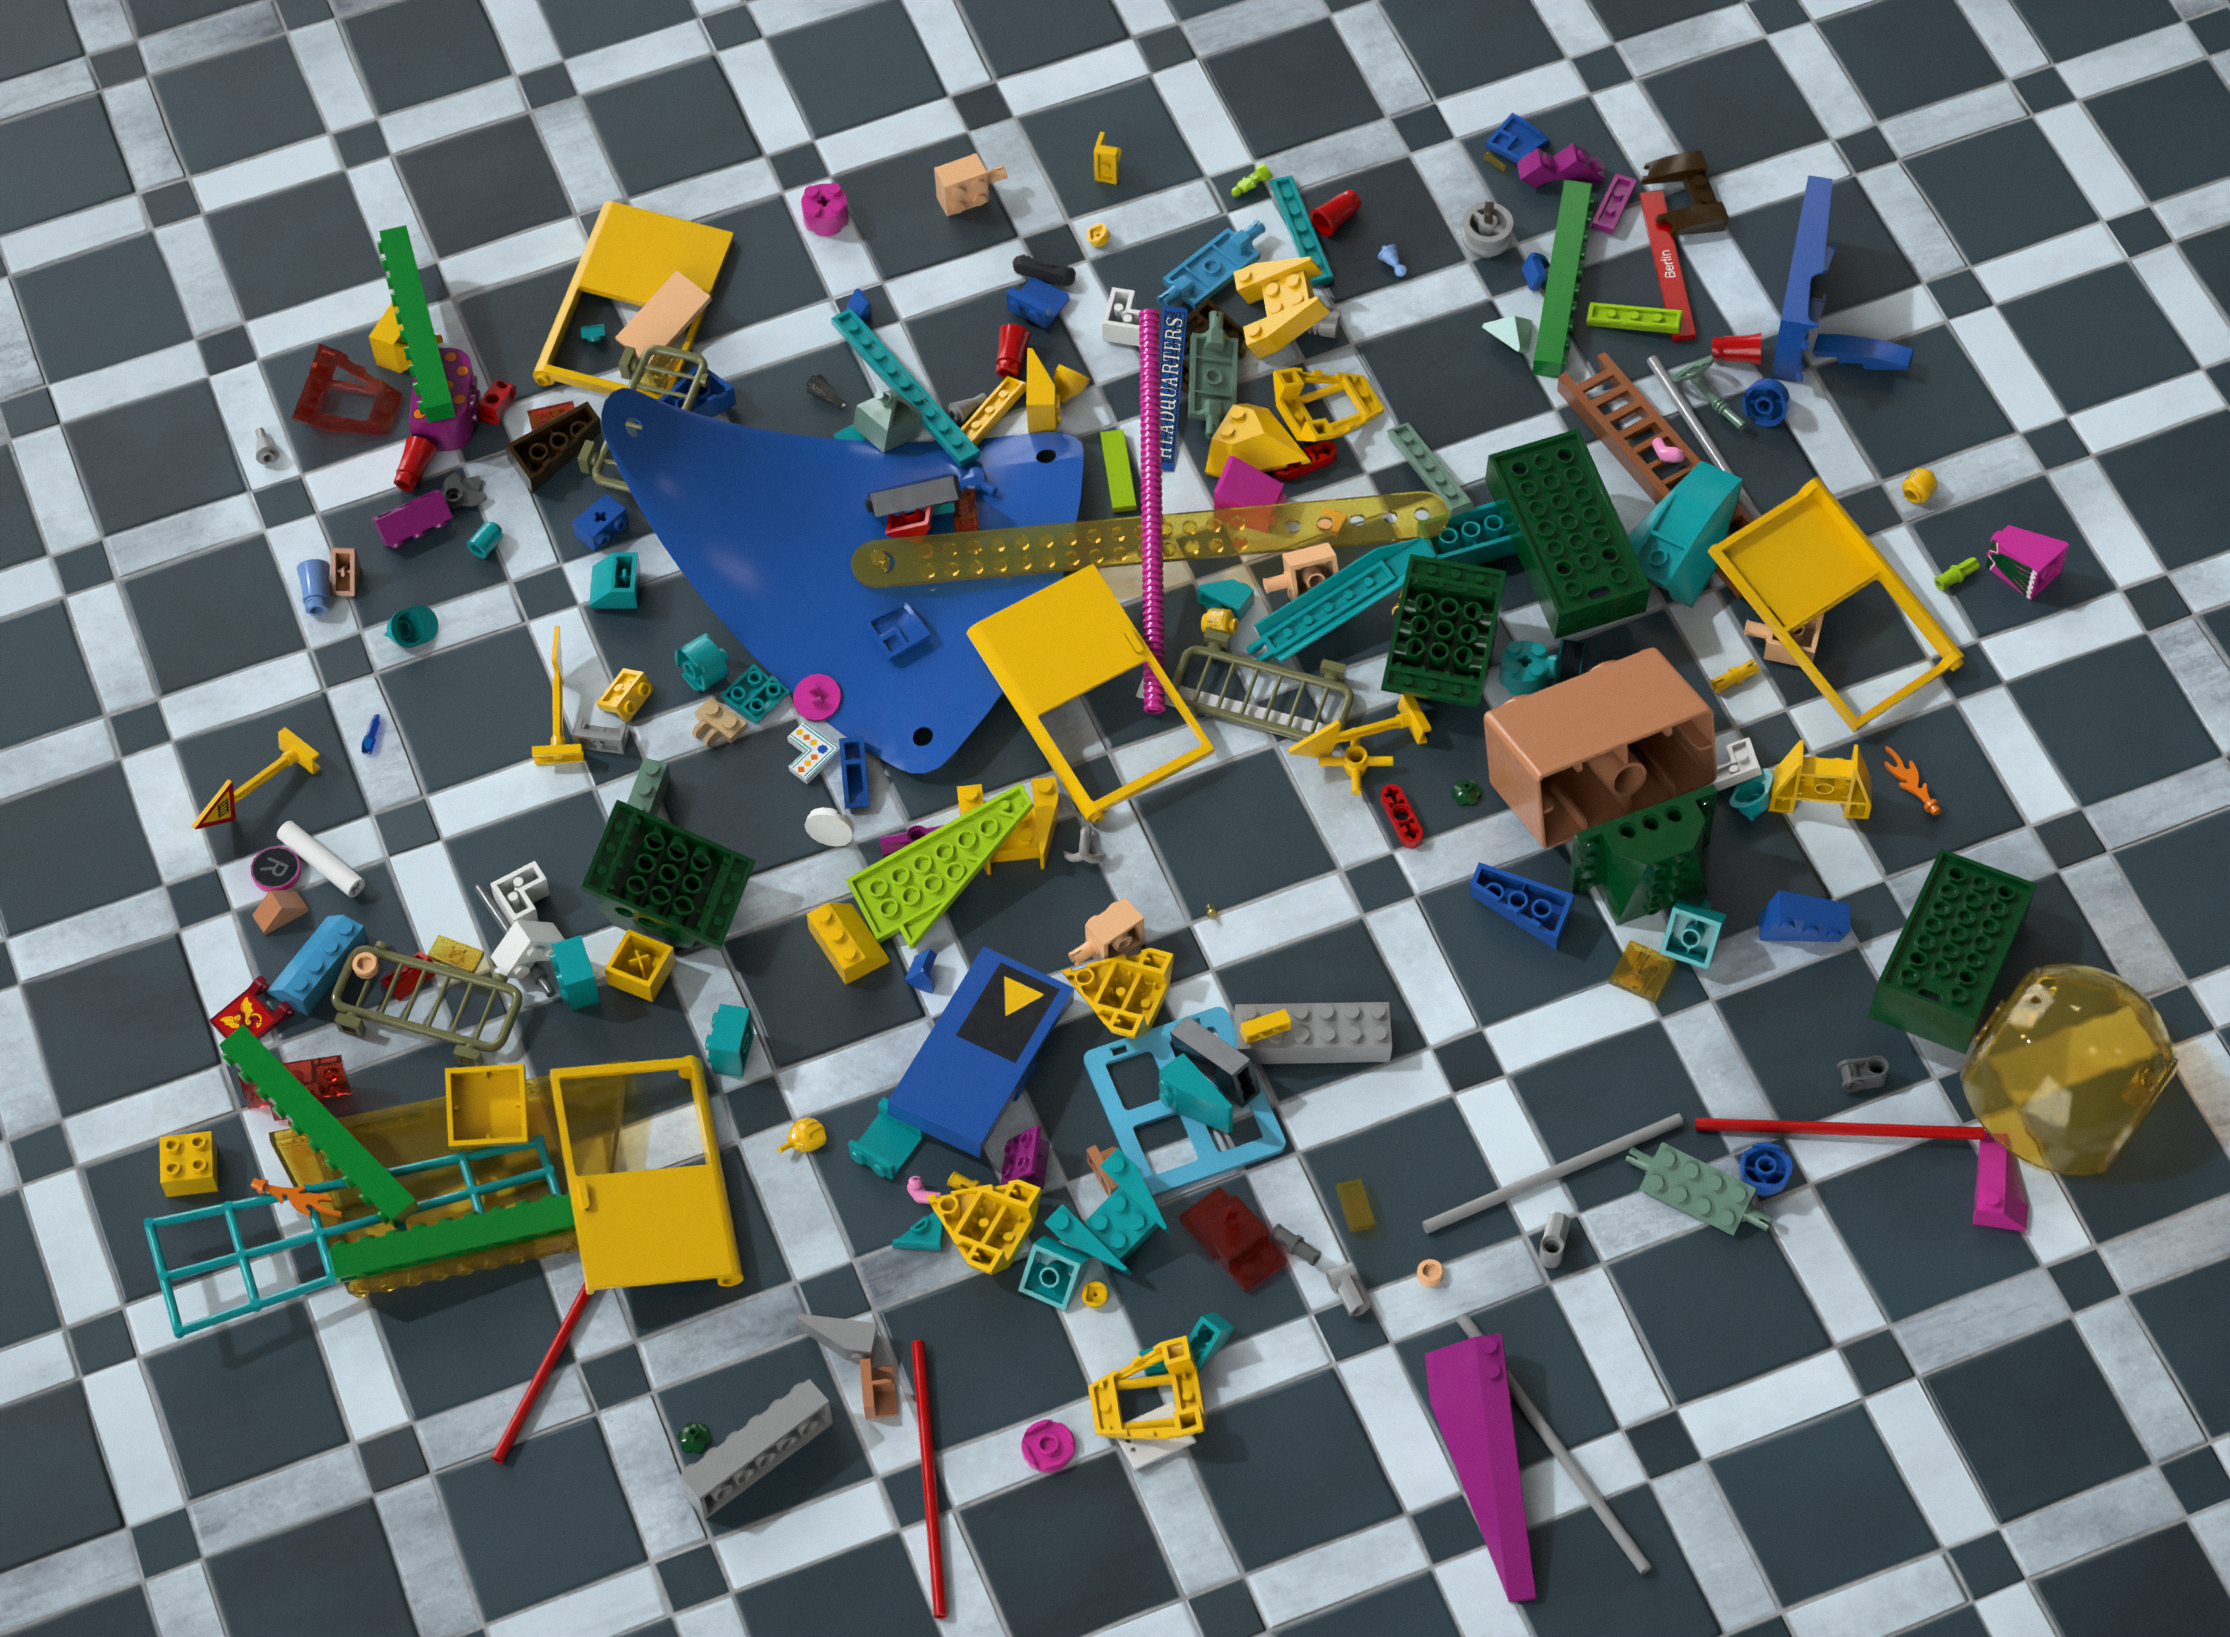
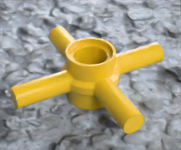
(1356, 769)

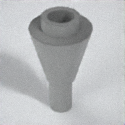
(961, 410)
(265, 452)

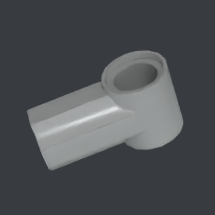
(1554, 1239)
(1346, 1283)

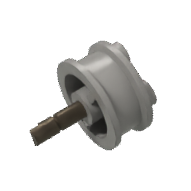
(1487, 229)

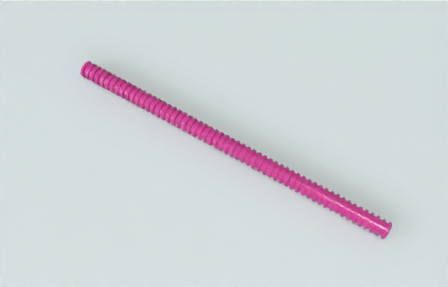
(1151, 502)

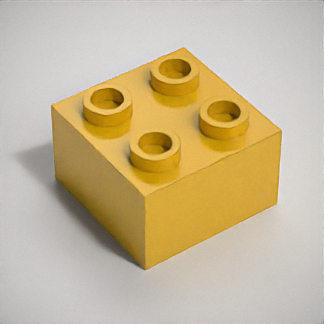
(640, 965)
(188, 1164)

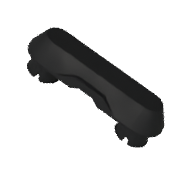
(1046, 272)

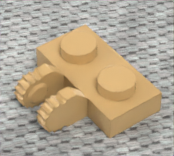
(720, 721)

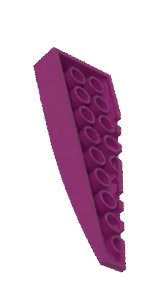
(1477, 1421)

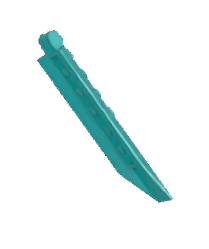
(1335, 600)

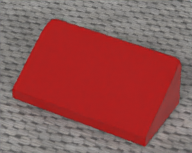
(408, 978)

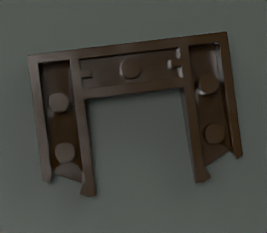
(1705, 213)
(1199, 323)

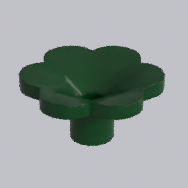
(1466, 792)
(694, 1438)

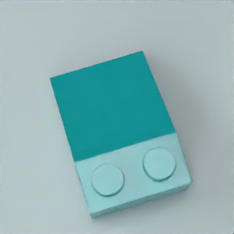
(1193, 1095)

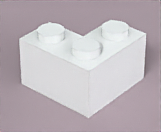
(1121, 318)
(519, 891)
(524, 946)

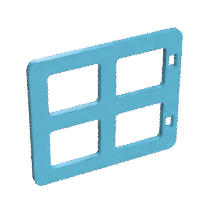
(1123, 1121)

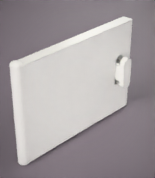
(1145, 1451)

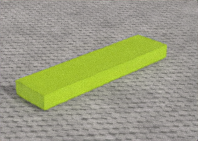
(1634, 318)
(1118, 471)

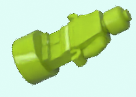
(1261, 173)

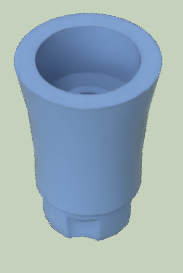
(315, 585)

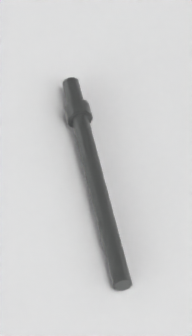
(537, 973)

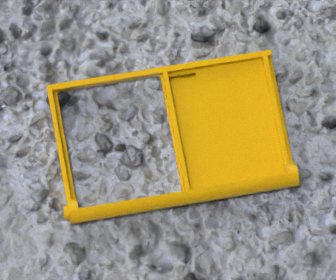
(629, 262)
(1810, 560)
(1062, 647)
(653, 1221)

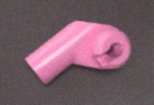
(1666, 453)
(918, 1190)

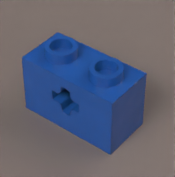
(600, 522)

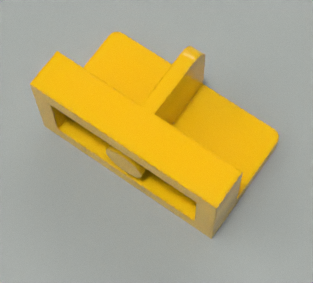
(1106, 161)

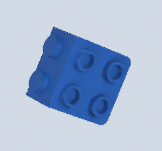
(1037, 302)

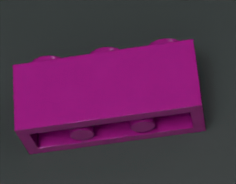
(412, 519)

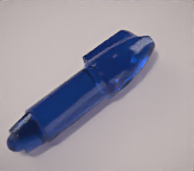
(369, 739)

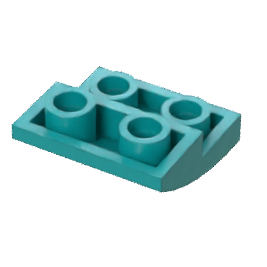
(754, 694)

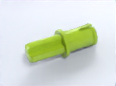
(1956, 573)

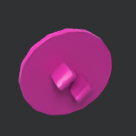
(817, 697)

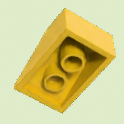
(1041, 401)

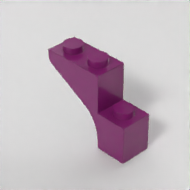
(1569, 164)

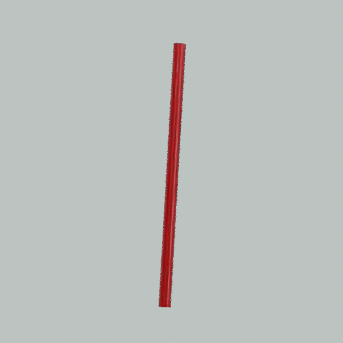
(1839, 1128)
(541, 1376)
(929, 1480)

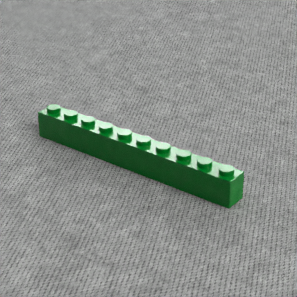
(1562, 279)
(417, 324)
(319, 1126)
(451, 1238)

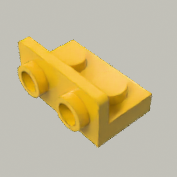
(626, 694)

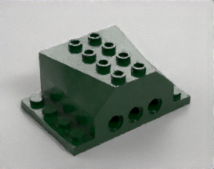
(1444, 631)
(1646, 856)
(665, 879)

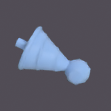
(1390, 256)

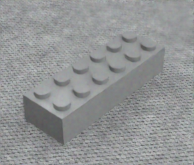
(1320, 1033)
(756, 1448)

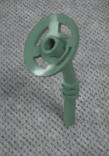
(1695, 374)

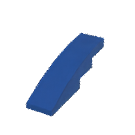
(1870, 352)

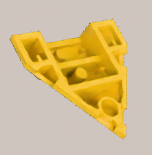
(1255, 438)
(1125, 989)
(989, 1221)

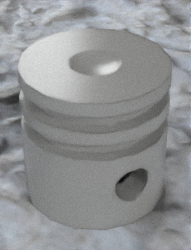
(1328, 325)

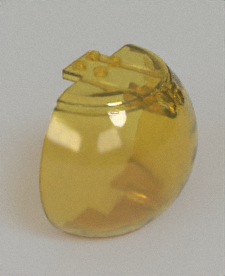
(2069, 1068)

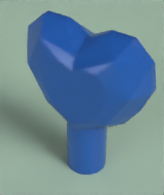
(977, 479)

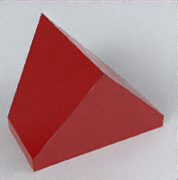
(909, 524)

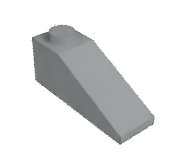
(845, 1337)

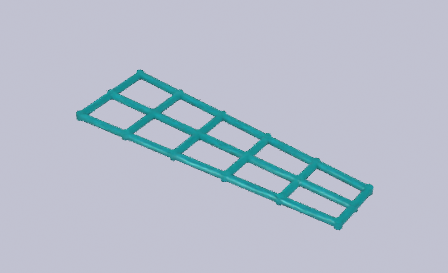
(319, 1233)

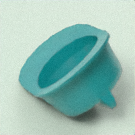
(412, 626)
(1753, 795)

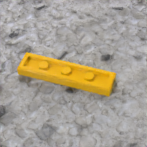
(993, 409)

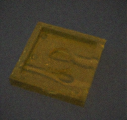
(1642, 971)

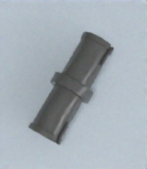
(1295, 1244)

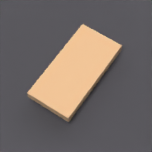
(665, 315)

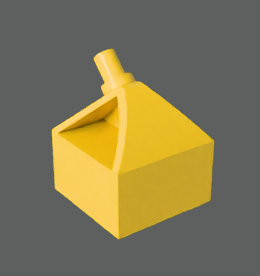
(388, 345)

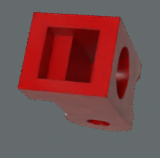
(496, 401)

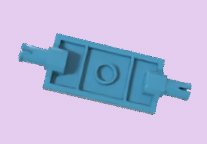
(1212, 266)

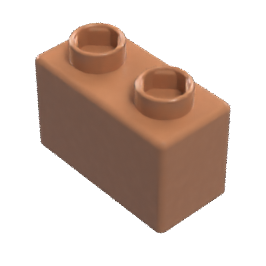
(1600, 740)

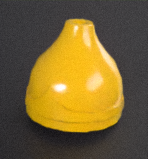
(1069, 382)

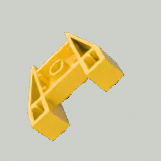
(1287, 301)
(1822, 781)
(1035, 832)

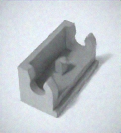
(601, 738)

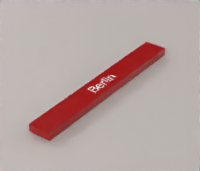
(1666, 262)

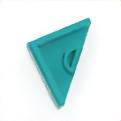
(923, 1235)

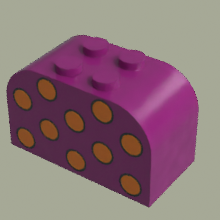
(457, 431)

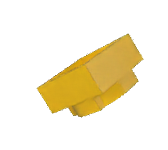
(487, 1106)

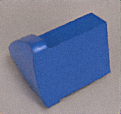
(1534, 270)
(919, 971)

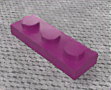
(1614, 204)

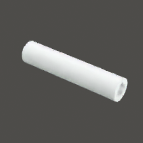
(321, 859)

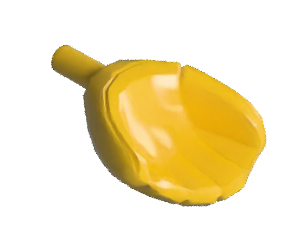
(805, 1135)

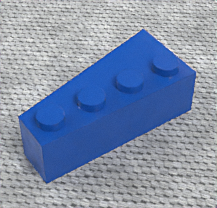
(709, 401)
(1526, 903)

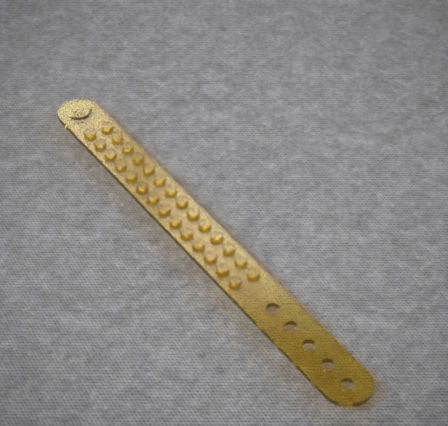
(1120, 540)

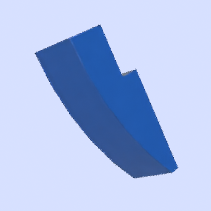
(854, 772)

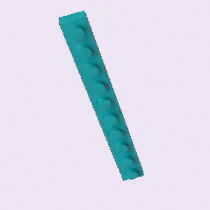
(899, 379)

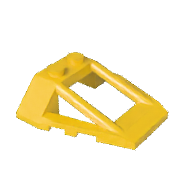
(1288, 386)
(1187, 1391)

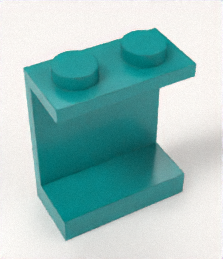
(886, 1143)

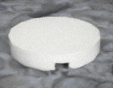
(829, 827)

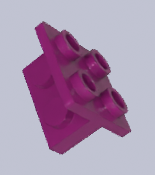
(1026, 1158)

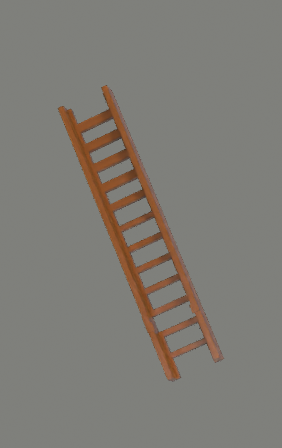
(1616, 441)

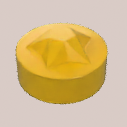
(1098, 235)
(1095, 1294)

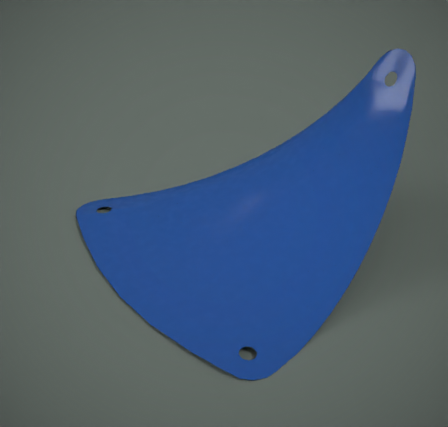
(769, 545)

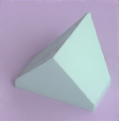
(1513, 331)

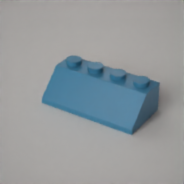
(318, 963)

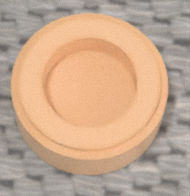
(365, 965)
(1430, 1273)

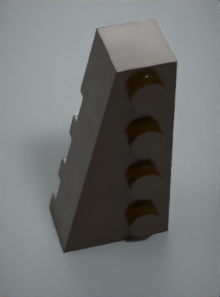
(552, 445)

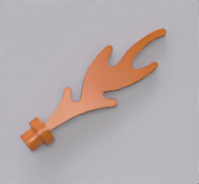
(1911, 778)
(297, 1200)

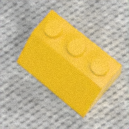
(846, 940)

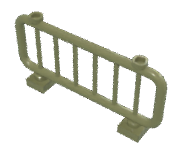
(633, 369)
(1217, 647)
(470, 1055)

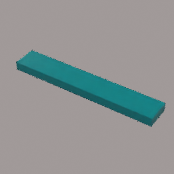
(1300, 226)

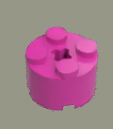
(824, 209)

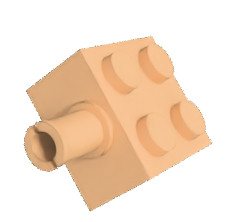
(965, 183)
(1303, 570)
(1805, 637)
(1111, 933)

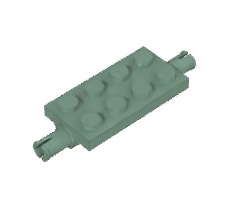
(1212, 374)
(1698, 1189)

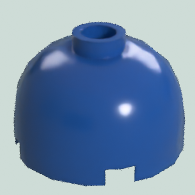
(1766, 402)
(1765, 1168)

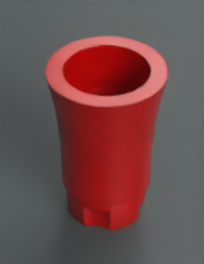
(1334, 212)
(1738, 348)
(1011, 350)
(414, 462)

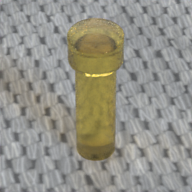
(1489, 157)

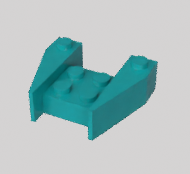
(1118, 1222)

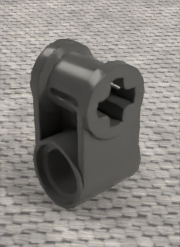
(1861, 1073)

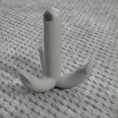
(1084, 845)

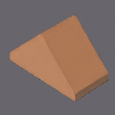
(344, 571)
(278, 909)

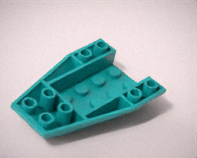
(1682, 528)

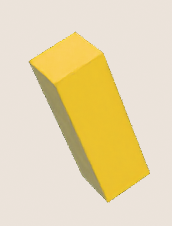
(1265, 1026)

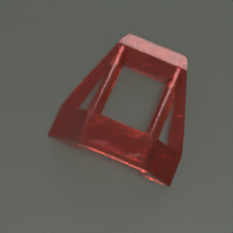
(321, 379)

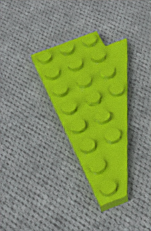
(924, 878)

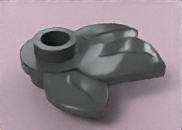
(465, 491)

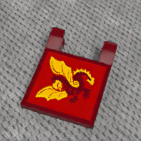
(251, 1012)

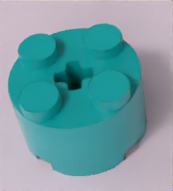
(702, 662)
(1524, 667)

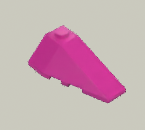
(1998, 1189)

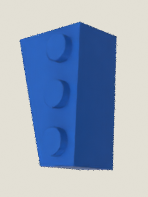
(1803, 918)

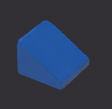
(860, 305)

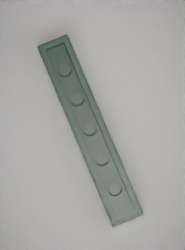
(1430, 468)

